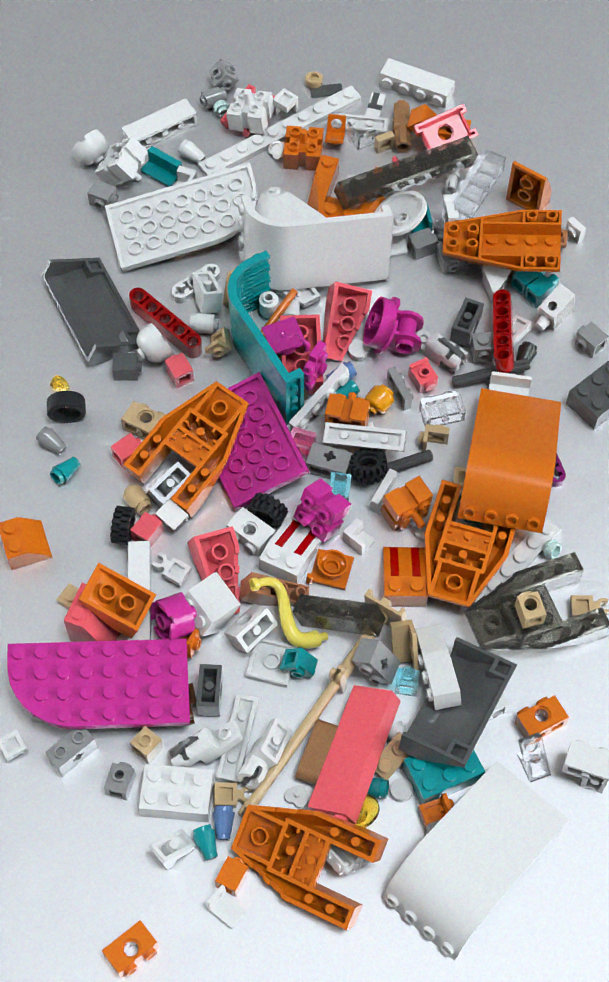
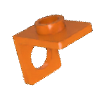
(335, 135)

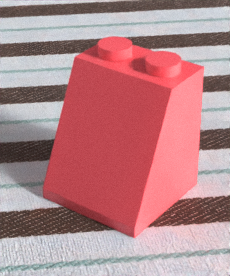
(84, 625)

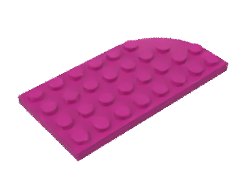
(102, 682)

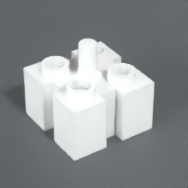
(250, 111)
(122, 162)

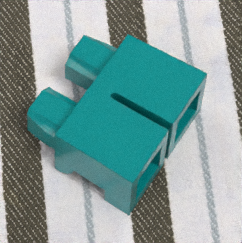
(534, 285)

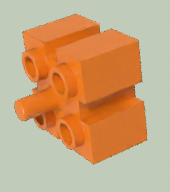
(302, 147)
(347, 411)
(407, 504)

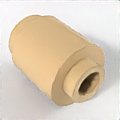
(137, 499)

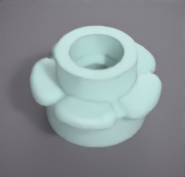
(220, 108)
(551, 549)

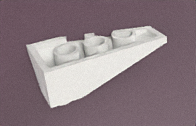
(284, 207)

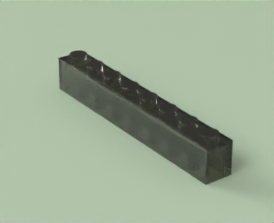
(405, 173)

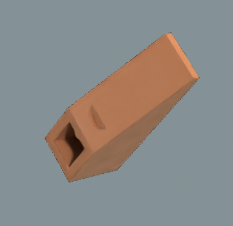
(266, 595)

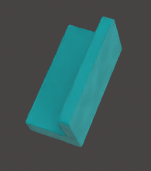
(161, 167)

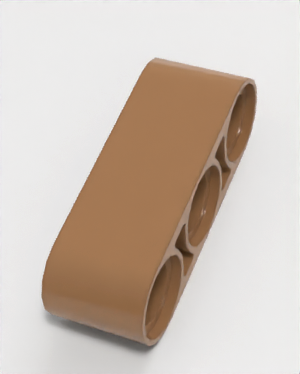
(316, 752)

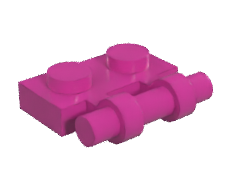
(315, 366)

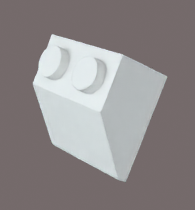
(213, 604)

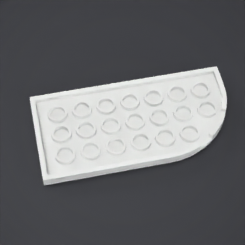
(179, 217)

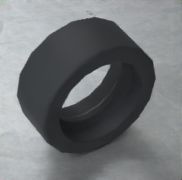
(66, 406)

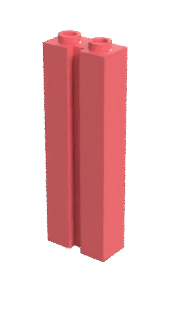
(355, 753)

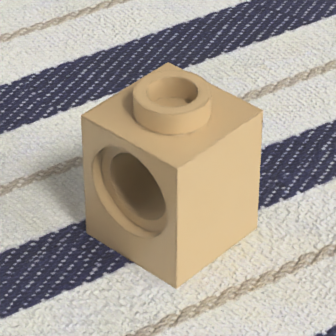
(530, 617)
(146, 745)

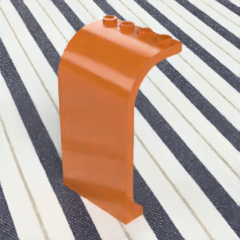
(511, 461)

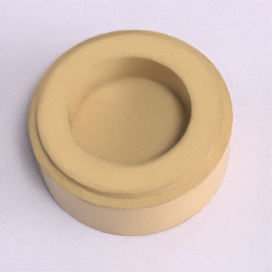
(313, 79)

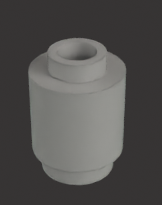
(211, 96)

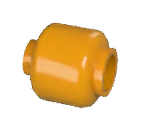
(380, 399)

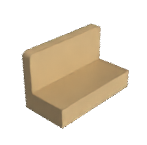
(404, 642)

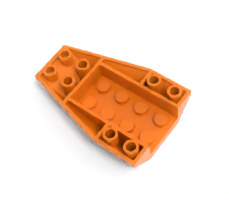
(507, 240)

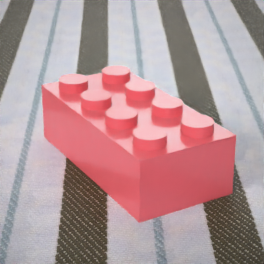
(311, 331)

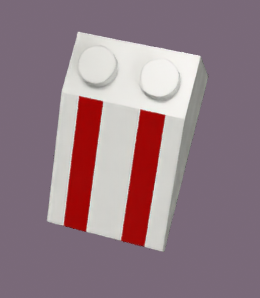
(289, 551)

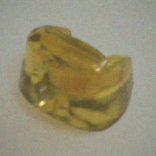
(58, 383)

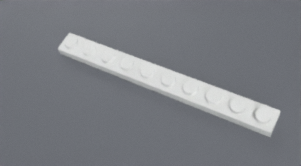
(260, 142)

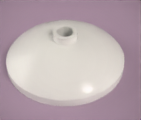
(407, 211)

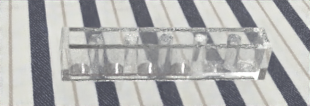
(474, 189)

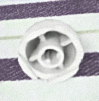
(90, 150)
(152, 345)

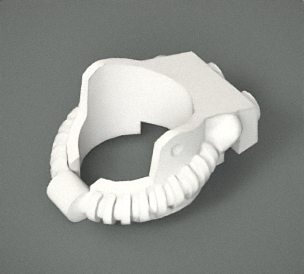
(343, 863)

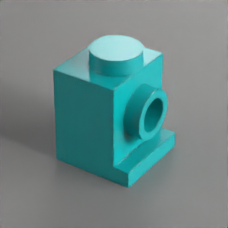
(299, 663)

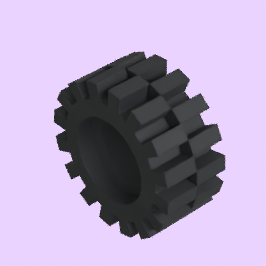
(368, 474)
(268, 509)
(122, 523)

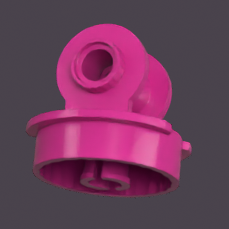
(392, 327)

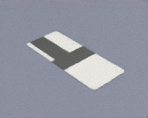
(375, 104)

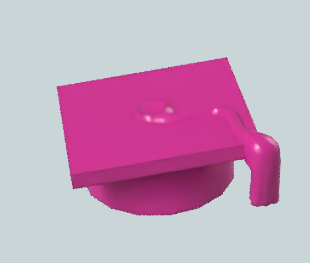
(285, 336)

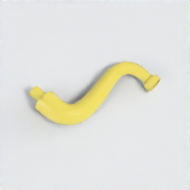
(297, 638)

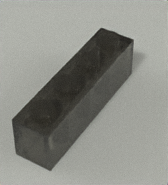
(339, 615)

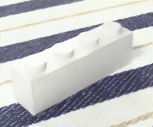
(416, 83)
(162, 124)
(438, 667)

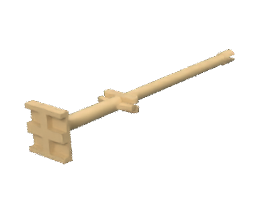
(337, 683)

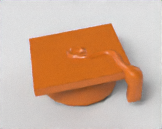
(331, 569)

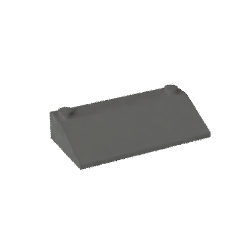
(91, 307)
(453, 732)

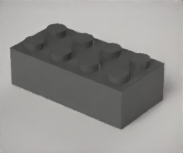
(591, 397)

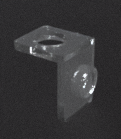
(358, 141)

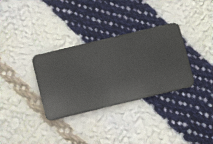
(326, 90)

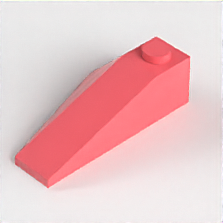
(344, 313)
(217, 553)

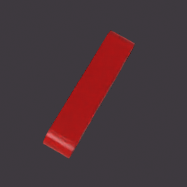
(160, 315)
(503, 331)

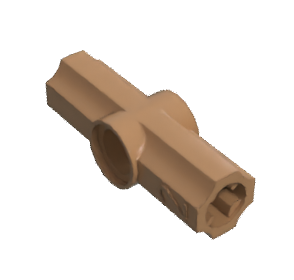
(400, 129)

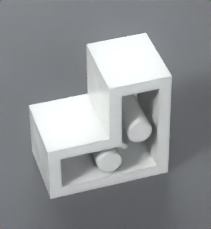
(589, 764)

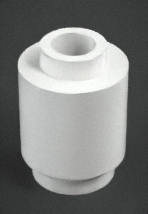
(268, 304)
(204, 323)

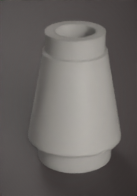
(48, 438)

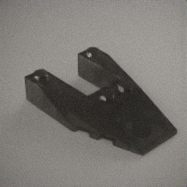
(499, 626)

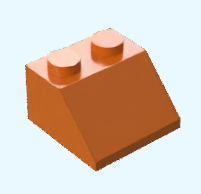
(24, 542)

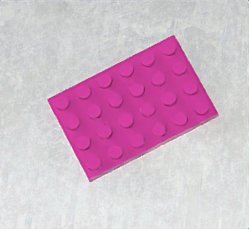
(264, 449)

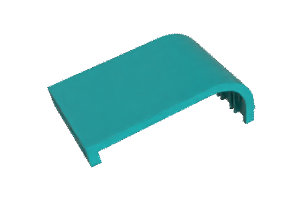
(244, 289)

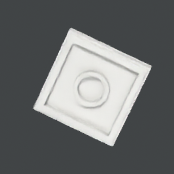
(266, 663)

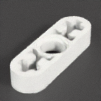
(189, 292)

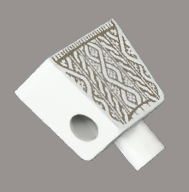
(555, 308)

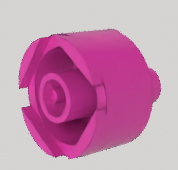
(173, 617)

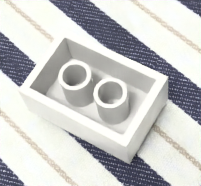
(176, 793)

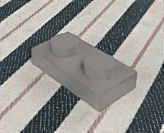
(397, 383)

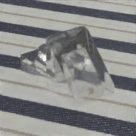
(533, 757)

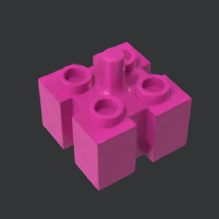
(322, 510)

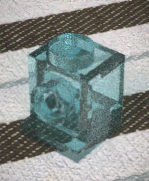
(407, 677)

